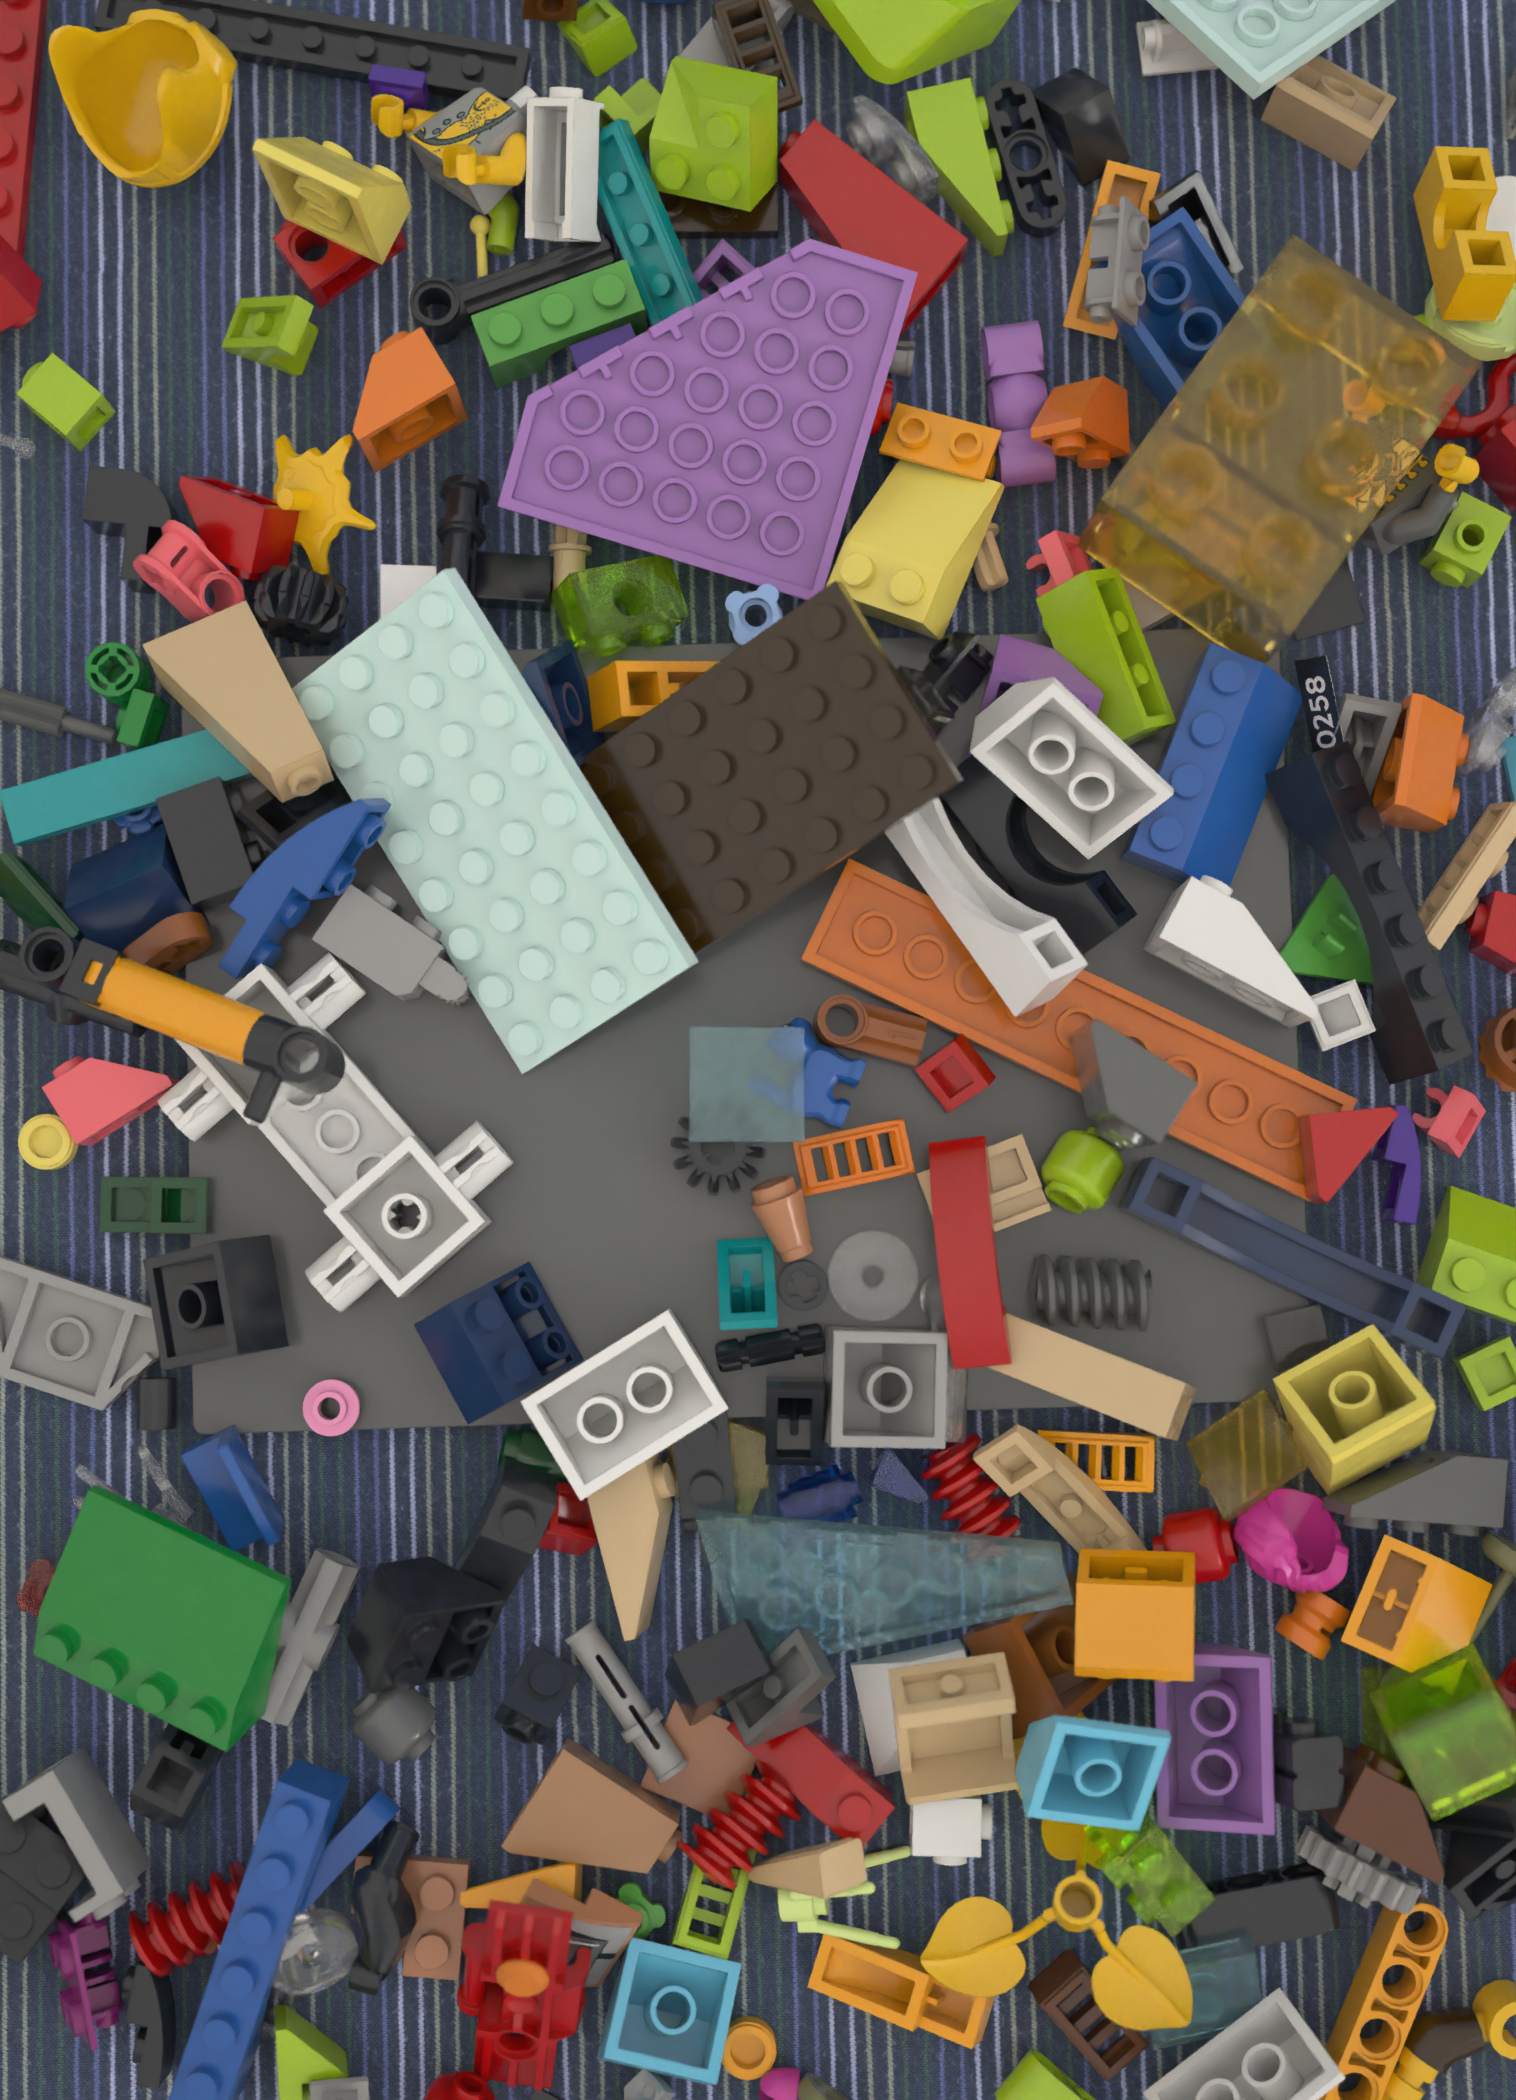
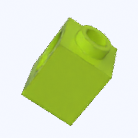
(65, 401)

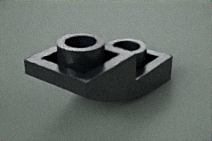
(151, 2006)

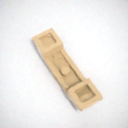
(1057, 1490)

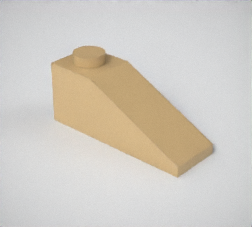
(632, 1532)

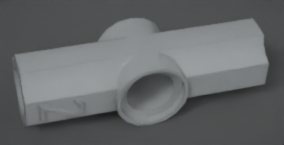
(308, 1631)

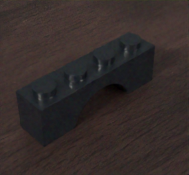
(1082, 903)

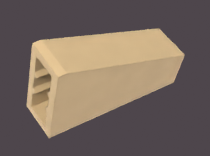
(241, 696)
(1097, 1379)

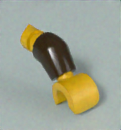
(1452, 2035)

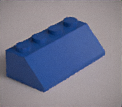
(1217, 764)

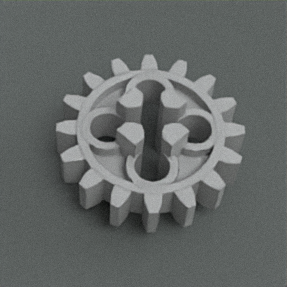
(1357, 1871)

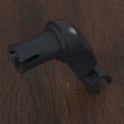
(383, 1908)

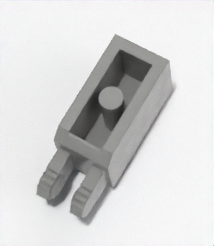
(389, 949)

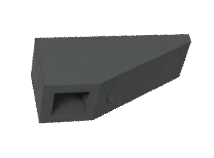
(1428, 1488)

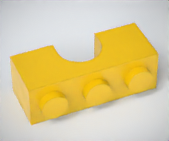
(1467, 264)

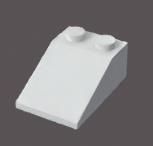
(1226, 948)

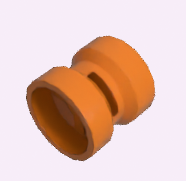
(1312, 1622)

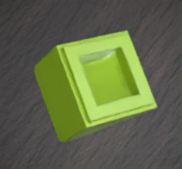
(599, 36)

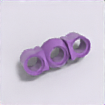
(1014, 397)

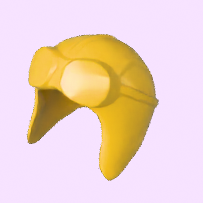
(146, 94)

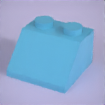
(1090, 1771)
(670, 2012)

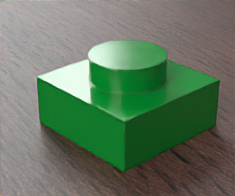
(141, 720)

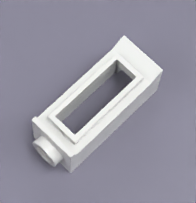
(562, 167)

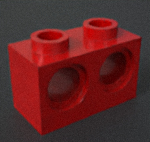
(334, 271)

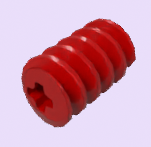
(968, 1491)
(741, 1827)
(188, 1927)

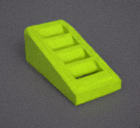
(701, 1943)

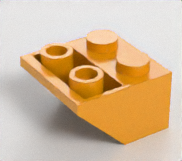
(1414, 1607)
(1135, 1614)

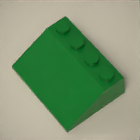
(164, 1619)

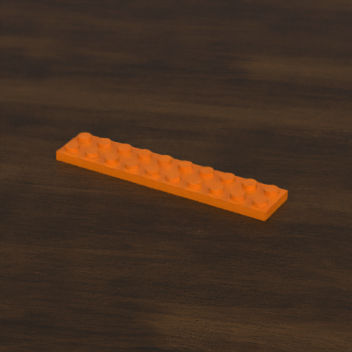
(908, 954)

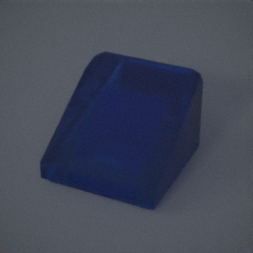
(895, 1478)

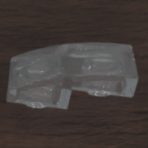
(887, 140)
(1489, 729)

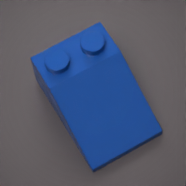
(1184, 305)

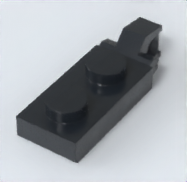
(705, 1472)

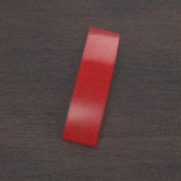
(968, 1253)

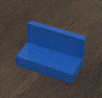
(234, 1489)

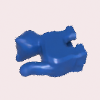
(821, 1071)

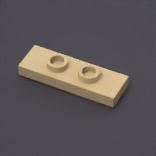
(1476, 861)

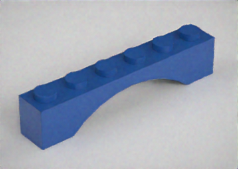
(268, 1901)

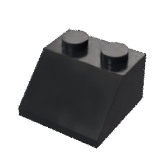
(215, 1301)

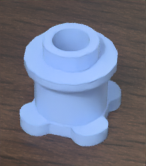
(740, 604)

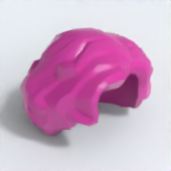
(1293, 1541)

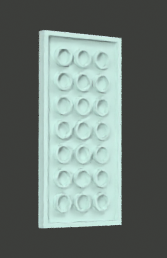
(492, 823)

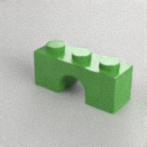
(531, 328)

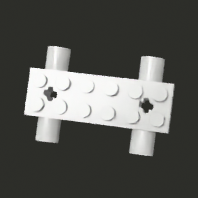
(348, 1146)

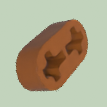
(171, 942)

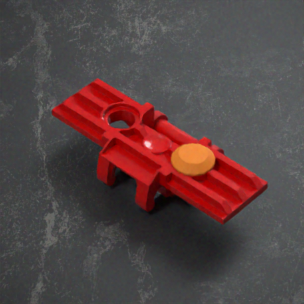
(521, 1985)

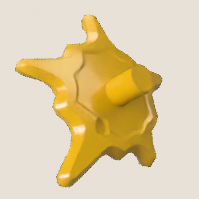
(320, 492)

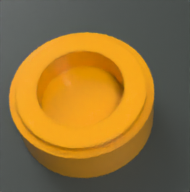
(749, 2048)

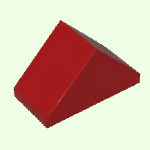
(1336, 1144)

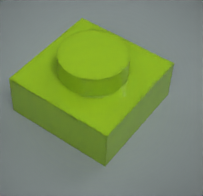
(1490, 1372)

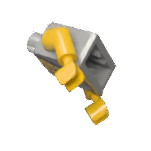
(469, 146)

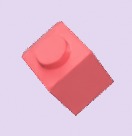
(102, 1096)

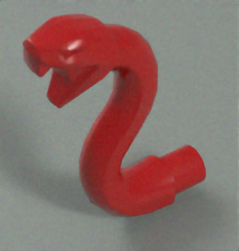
(1498, 402)

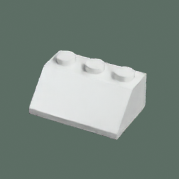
(1066, 764)
(625, 1404)
(1257, 2057)

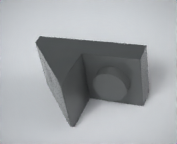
(787, 1695)

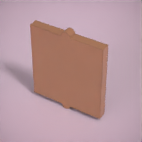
(713, 1758)

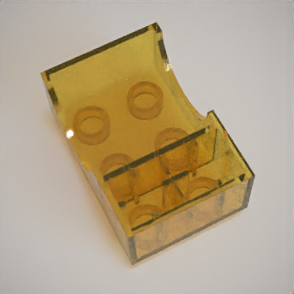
(1277, 453)

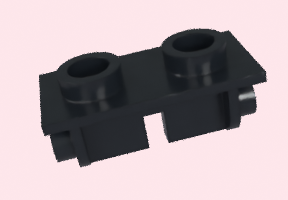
(957, 666)

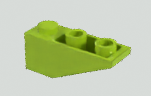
(951, 130)

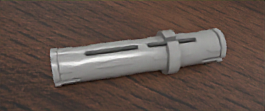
(664, 1759)

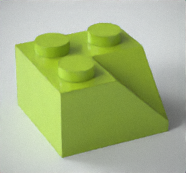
(715, 134)

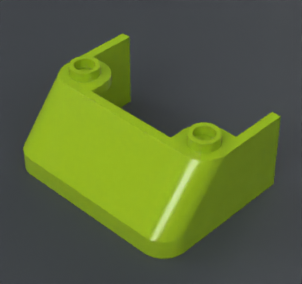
(912, 36)

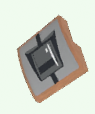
(597, 1923)

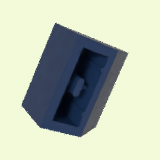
(498, 1342)

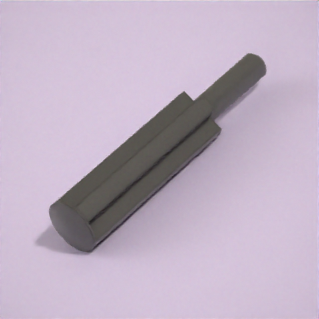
(50, 718)

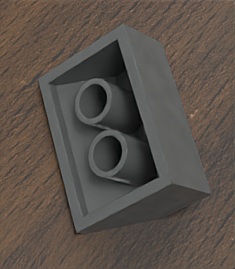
(1127, 1087)

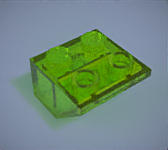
(1450, 1731)

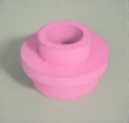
(348, 1402)

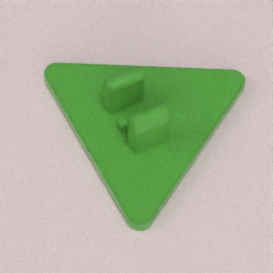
(1329, 939)

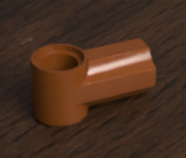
(875, 1031)

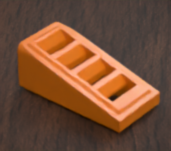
(899, 1145)

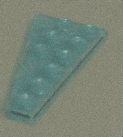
(872, 1581)

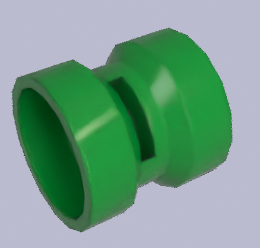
(129, 673)

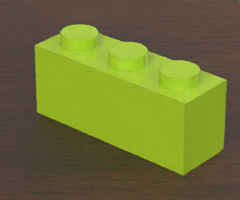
(1101, 637)

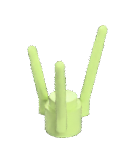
(805, 1908)

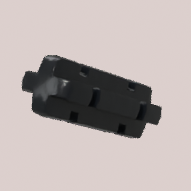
(770, 1348)

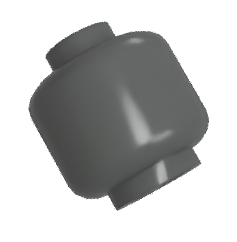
(394, 1724)

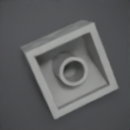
(885, 1387)

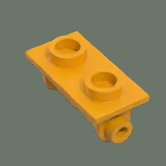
(941, 442)

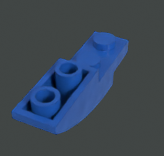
(306, 866)

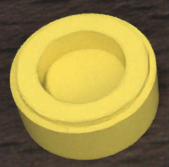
(46, 1142)

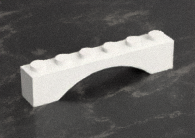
(1015, 946)

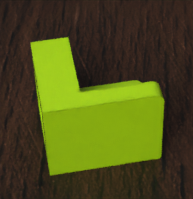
(635, 105)

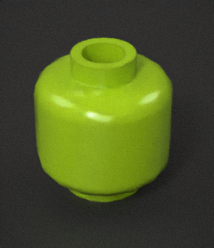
(1081, 1171)

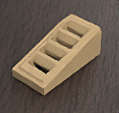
(815, 1869)

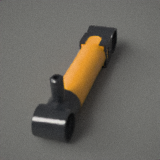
(186, 1013)

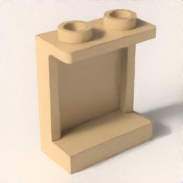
(954, 1728)

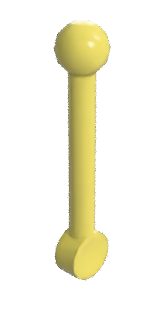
(480, 227)

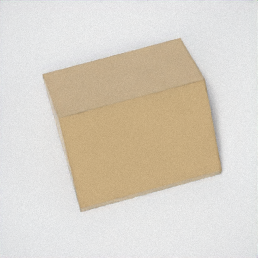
(1329, 110)

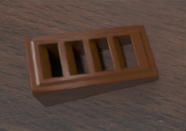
(1062, 1988)

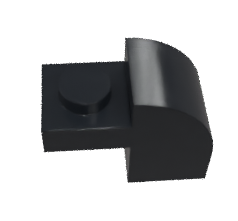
(129, 507)

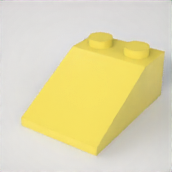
(334, 194)
(916, 546)

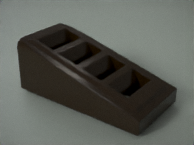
(747, 20)

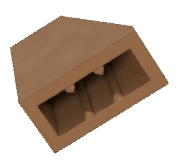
(593, 1817)

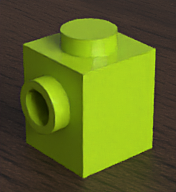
(1465, 542)

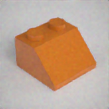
(405, 400)
(1420, 767)

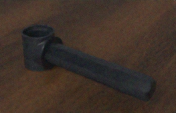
(502, 286)

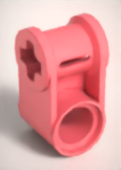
(183, 568)

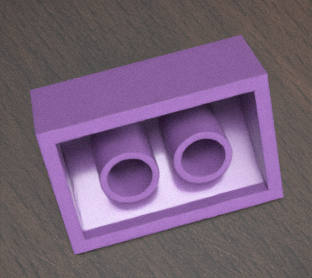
(1221, 1744)

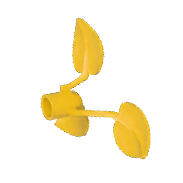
(1134, 1986)

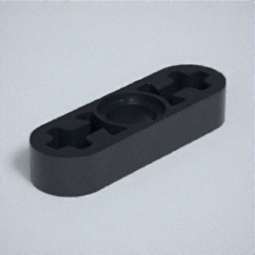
(1029, 134)

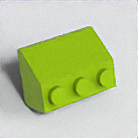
(1473, 1254)

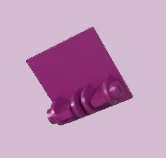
(81, 2004)

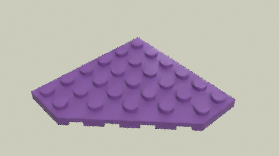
(725, 424)

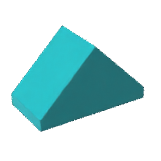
(746, 1283)

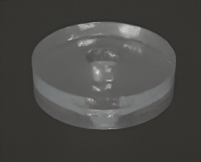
(898, 1281)
(316, 1952)

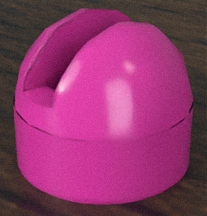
(779, 2084)

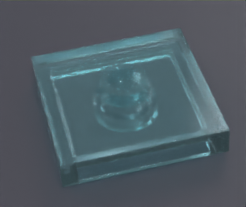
(746, 1084)
(1223, 1990)

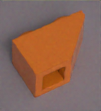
(1085, 422)

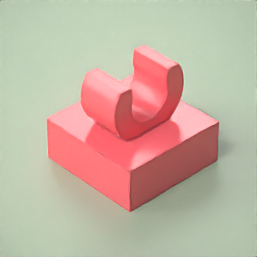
(1061, 558)
(1455, 1121)

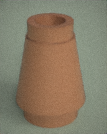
(783, 1216)

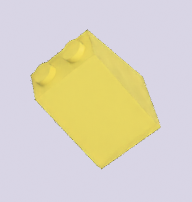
(1354, 1409)

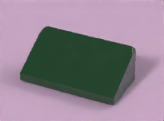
(32, 897)

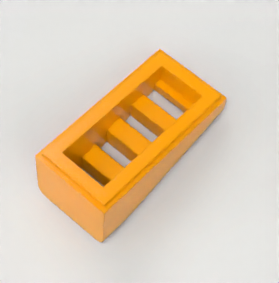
(1144, 1456)
(561, 1876)

